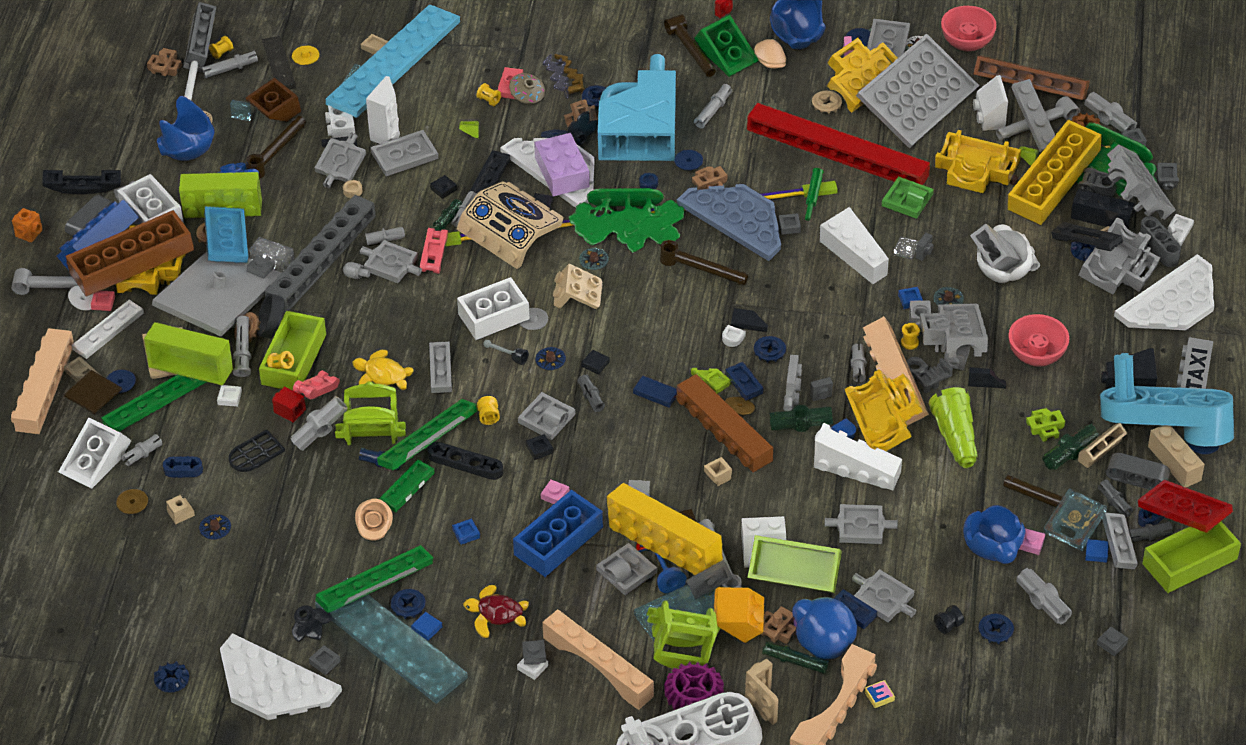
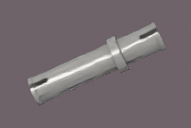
(229, 64)
(717, 101)

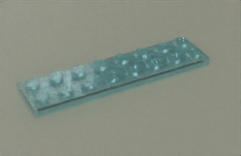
(399, 647)

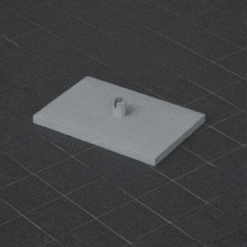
(917, 90)
(214, 293)

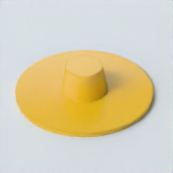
(305, 55)

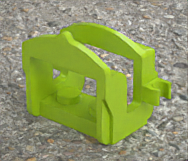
(370, 420)
(682, 630)

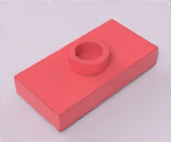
(507, 75)

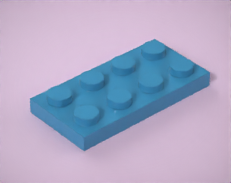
(226, 234)

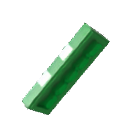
(407, 485)

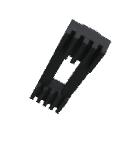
(1105, 241)

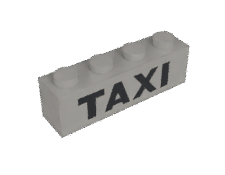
(1196, 364)

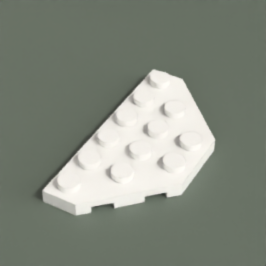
(523, 155)
(1173, 301)
(271, 683)

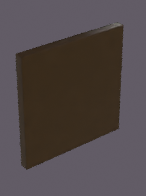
(92, 392)

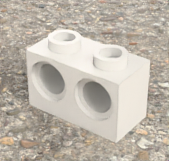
(340, 123)

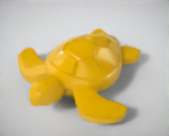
(382, 370)

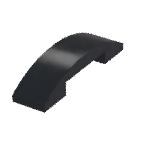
(81, 184)

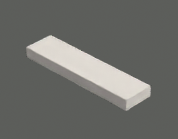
(107, 329)

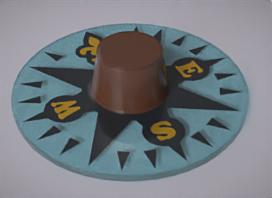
(593, 259)
(948, 296)

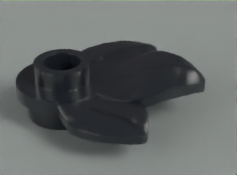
(582, 127)
(310, 624)

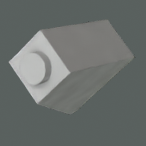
(995, 248)

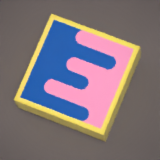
(879, 694)

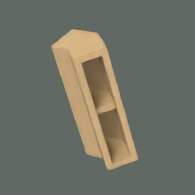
(1085, 456)

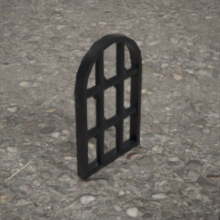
(257, 445)

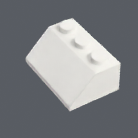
(383, 113)

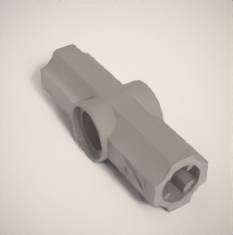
(1109, 112)
(319, 423)
(1044, 596)

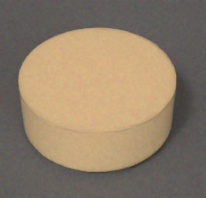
(352, 188)

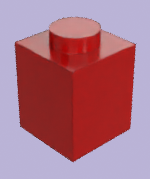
(288, 404)

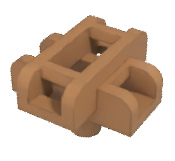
(169, 64)
(576, 112)
(713, 177)
(782, 625)

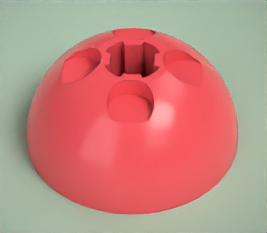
(968, 27)
(1038, 339)

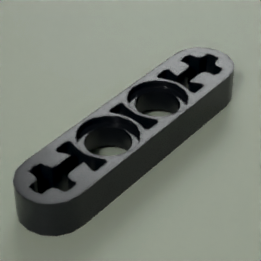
(466, 458)

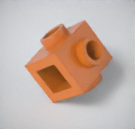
(27, 225)

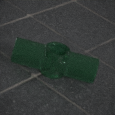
(800, 418)
(1069, 447)

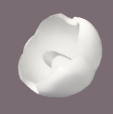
(1023, 249)

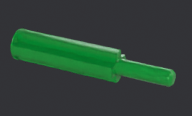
(813, 191)

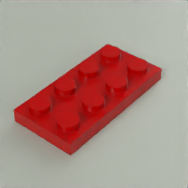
(1185, 506)

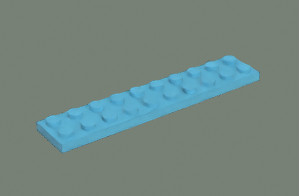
(393, 58)

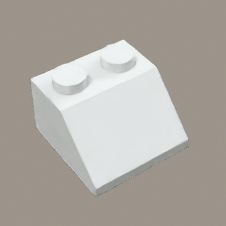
(991, 105)
(766, 526)

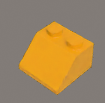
(739, 612)

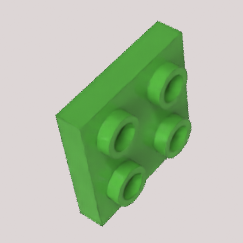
(907, 197)

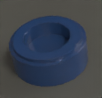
(648, 180)

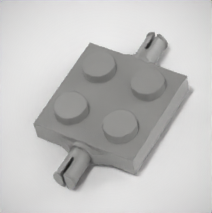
(340, 160)
(390, 261)
(793, 383)
(860, 524)
(884, 595)

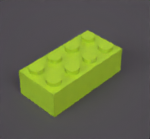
(220, 190)
(300, 336)
(188, 353)
(1190, 555)
(794, 564)

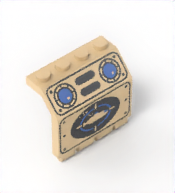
(507, 221)

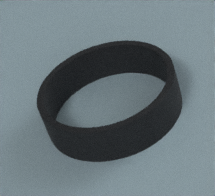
(270, 315)

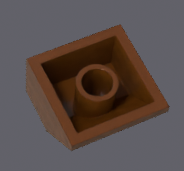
(275, 101)

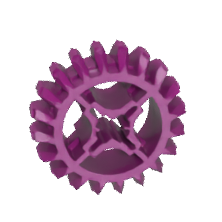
(694, 682)

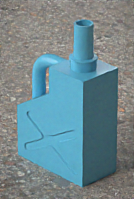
(639, 116)

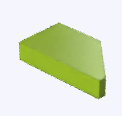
(713, 378)

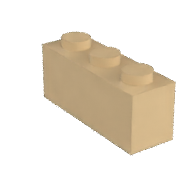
(1176, 455)

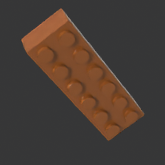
(129, 253)

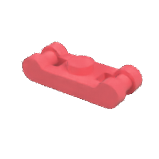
(433, 250)
(316, 385)

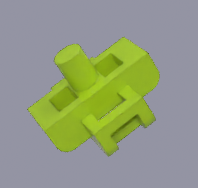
(1048, 422)

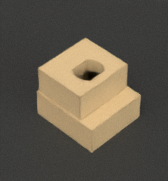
(718, 471)
(179, 509)

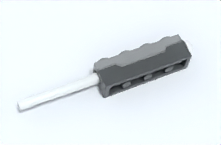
(198, 43)

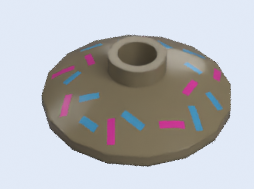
(527, 88)

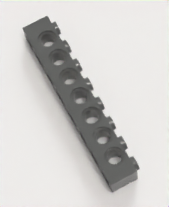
(322, 251)

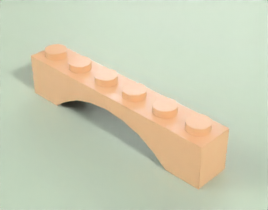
(855, 669)
(628, 680)

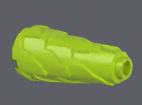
(955, 423)

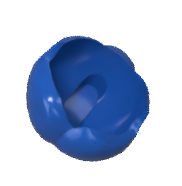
(994, 534)
(824, 626)

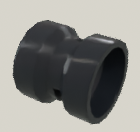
(950, 618)

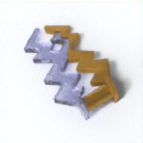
(561, 80)

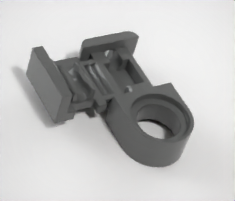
(931, 377)

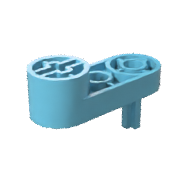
(1202, 412)

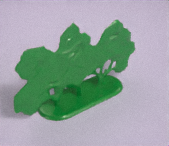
(1112, 139)
(631, 224)

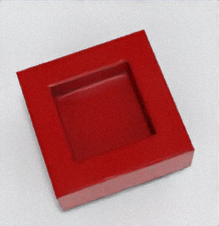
(723, 7)

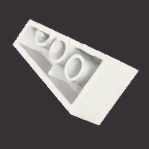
(854, 245)
(855, 459)

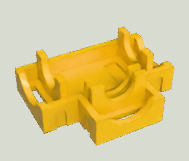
(857, 69)
(976, 161)
(150, 279)
(883, 409)

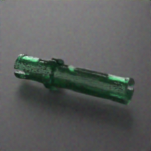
(786, 654)

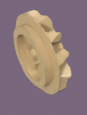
(823, 97)

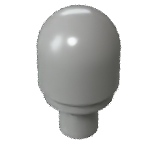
(355, 270)

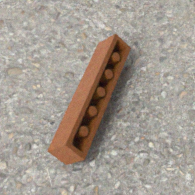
(1040, 79)
(724, 423)

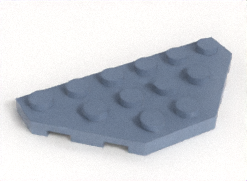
(738, 214)

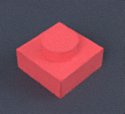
(103, 300)

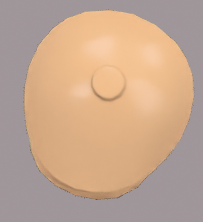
(770, 53)
(373, 519)

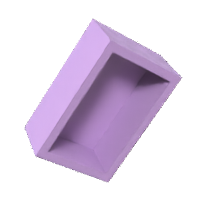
(561, 164)

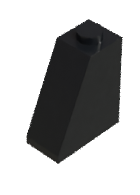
(1143, 370)

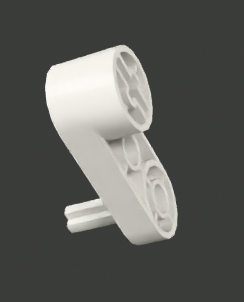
(712, 721)

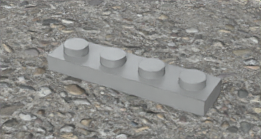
(1033, 113)

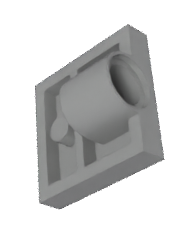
(546, 415)
(626, 569)

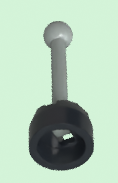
(519, 355)

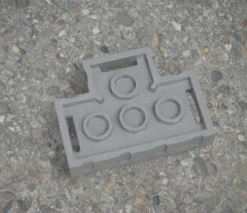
(1140, 183)
(1121, 264)
(955, 327)

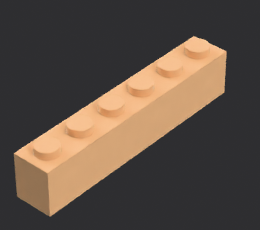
(891, 358)
(42, 381)

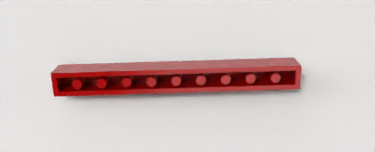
(836, 145)

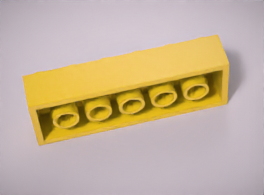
(1054, 172)
(663, 530)

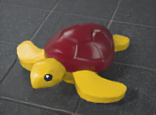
(495, 609)

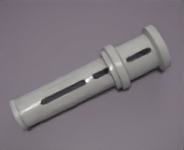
(242, 354)

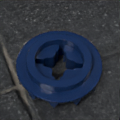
(593, 91)
(1079, 252)
(763, 344)
(408, 596)
(996, 621)
(171, 684)

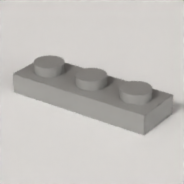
(440, 367)
(1119, 541)

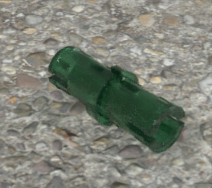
(447, 215)

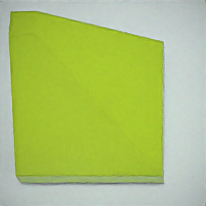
(470, 128)
(1029, 154)

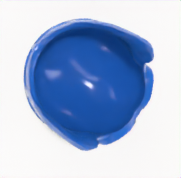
(798, 22)
(189, 134)

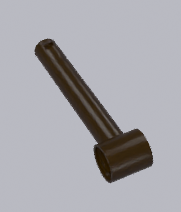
(678, 26)
(258, 161)
(671, 255)
(1032, 491)

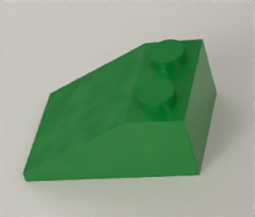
(726, 46)

